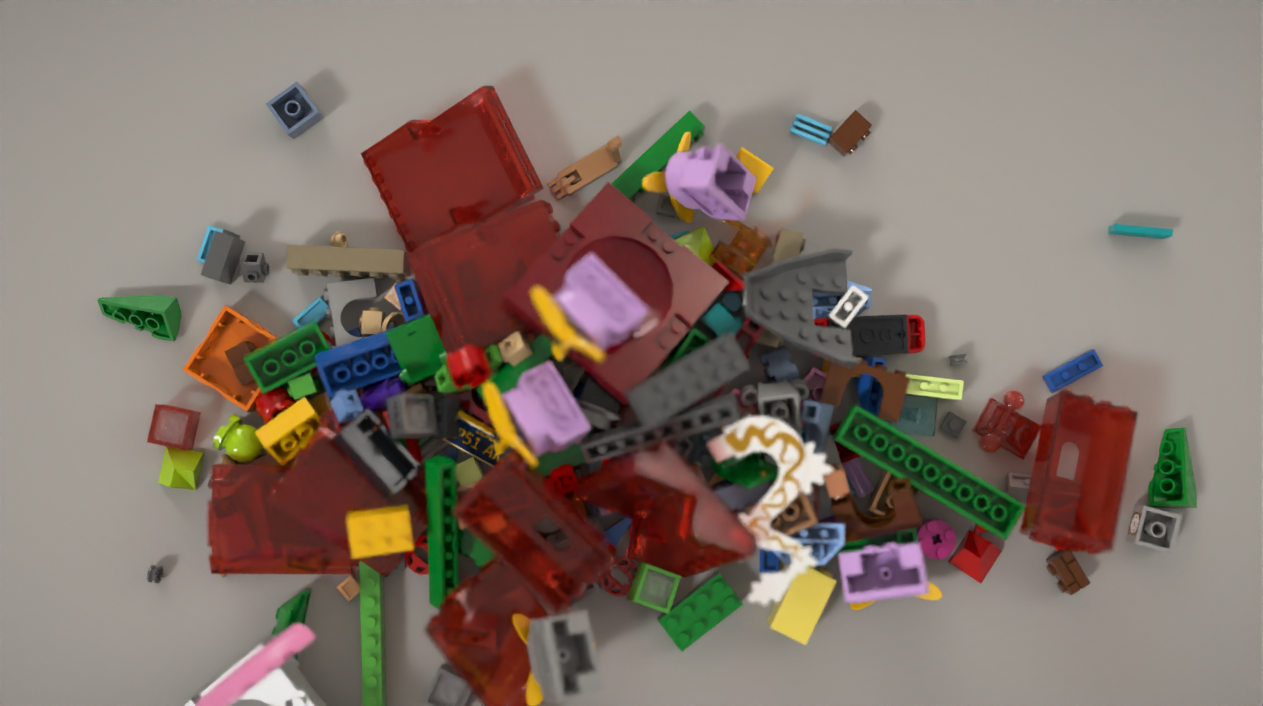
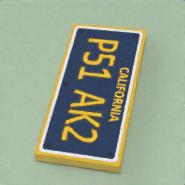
(476, 440)

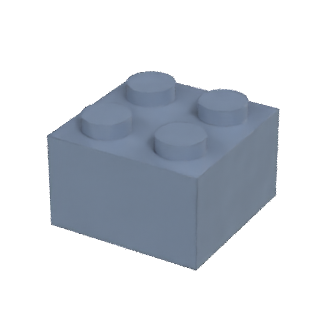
(294, 110)

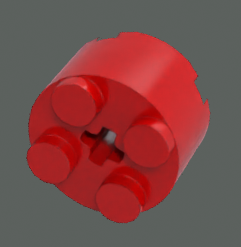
(469, 367)

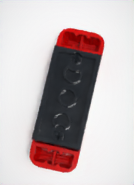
(883, 334)

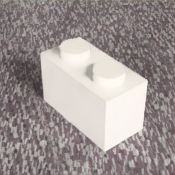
(848, 307)

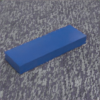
(1072, 370)

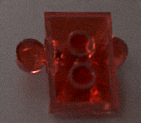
(1004, 427)

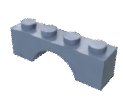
(817, 421)

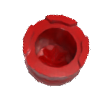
(273, 403)

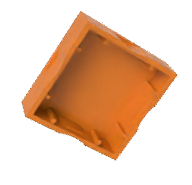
(211, 364)

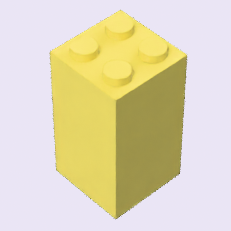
(802, 604)

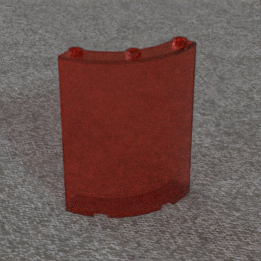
(328, 485)
(257, 536)
(480, 637)

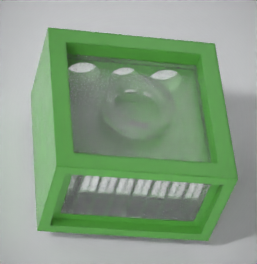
(654, 587)

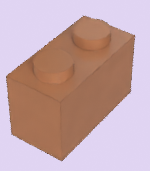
(835, 482)

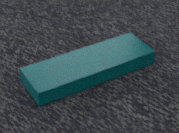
(1140, 231)

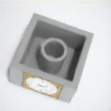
(1153, 528)

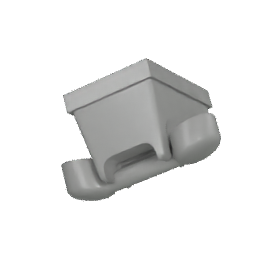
(778, 400)

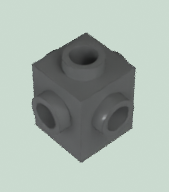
(254, 267)

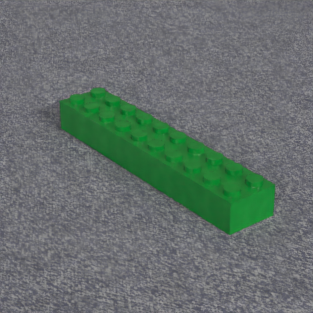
(928, 472)

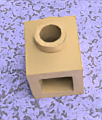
(371, 321)
(515, 349)

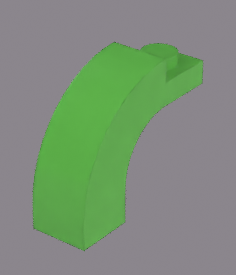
(444, 378)

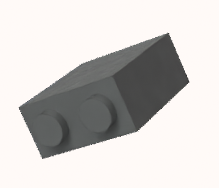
(223, 256)

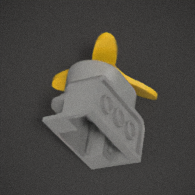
(559, 656)

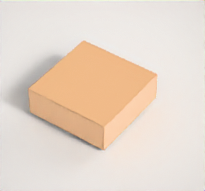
(349, 587)

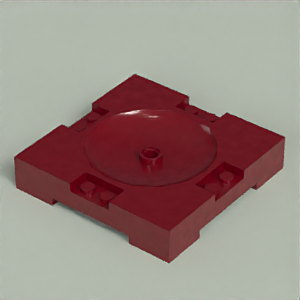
(648, 262)

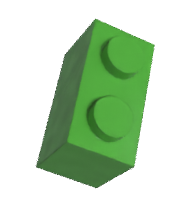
(305, 386)

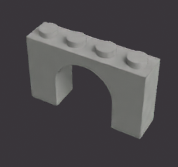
(339, 296)

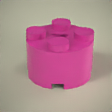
(945, 538)

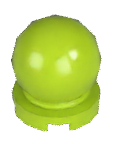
(238, 440)

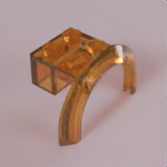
(743, 250)

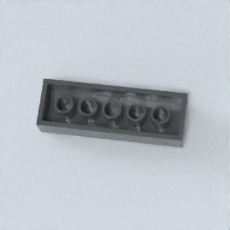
(687, 380)

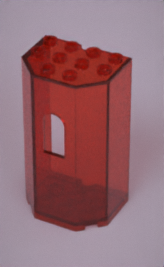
(1087, 510)
(502, 515)

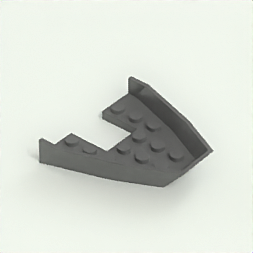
(782, 302)

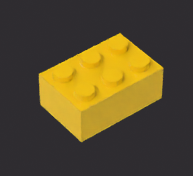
(289, 431)
(380, 531)

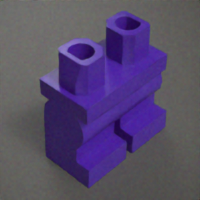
(377, 393)

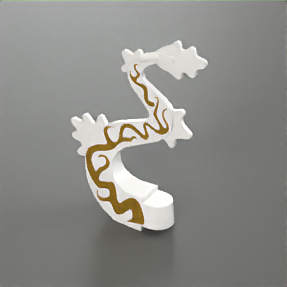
(797, 471)

